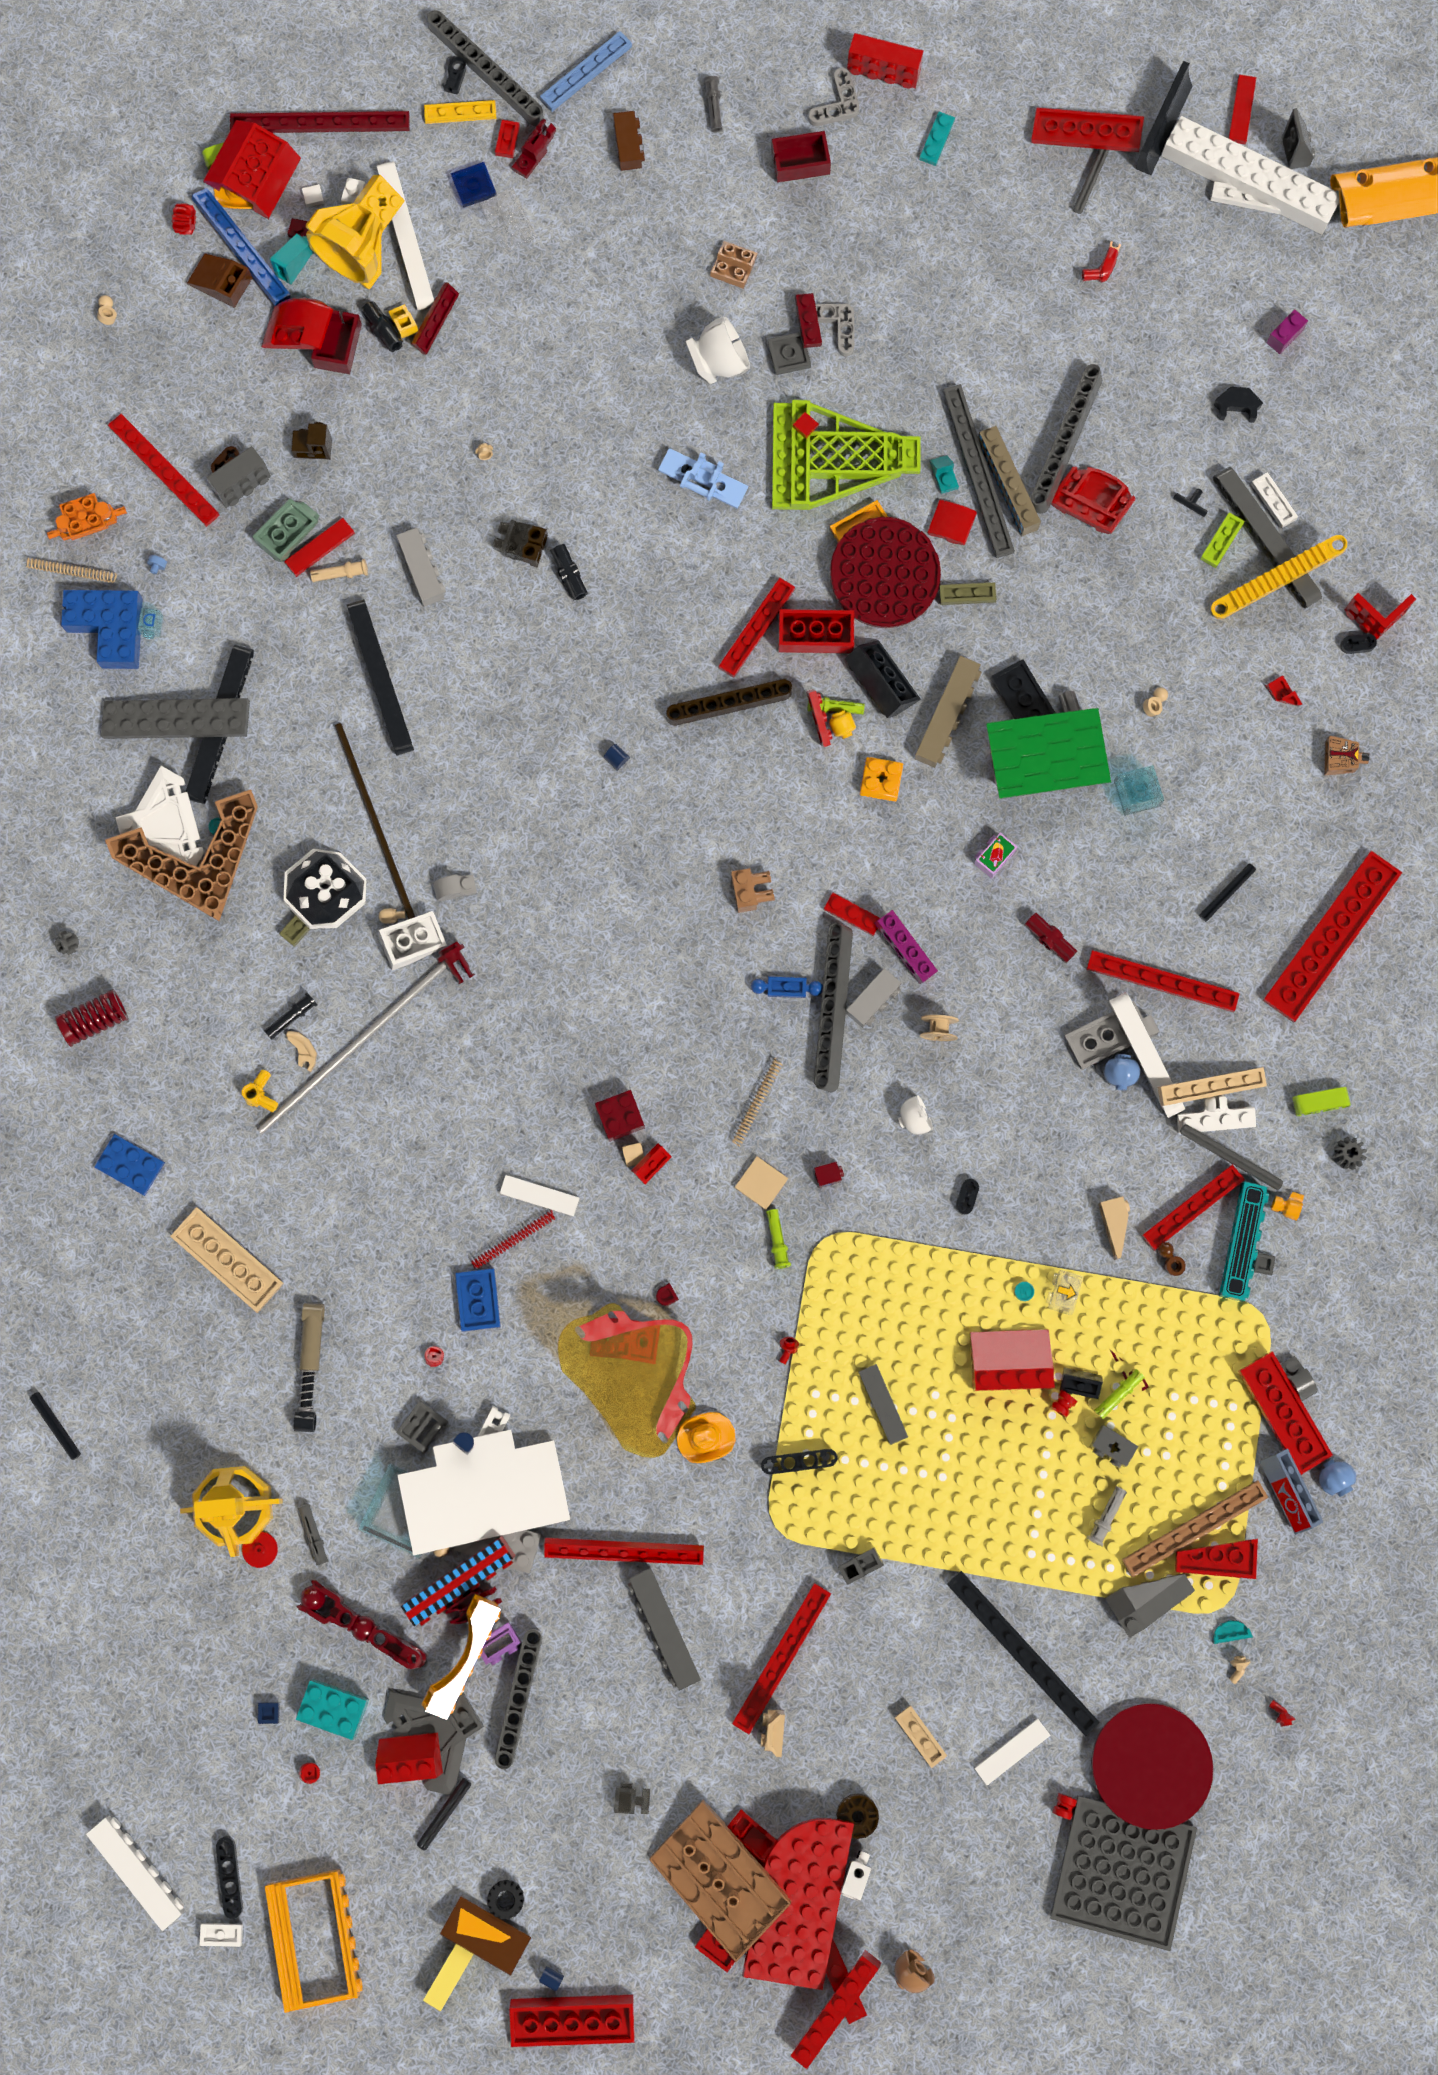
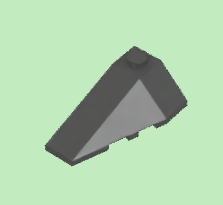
(1145, 1603)

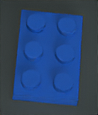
(129, 1165)
(478, 1300)

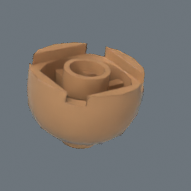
(911, 1973)

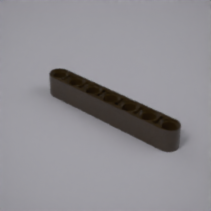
(735, 695)

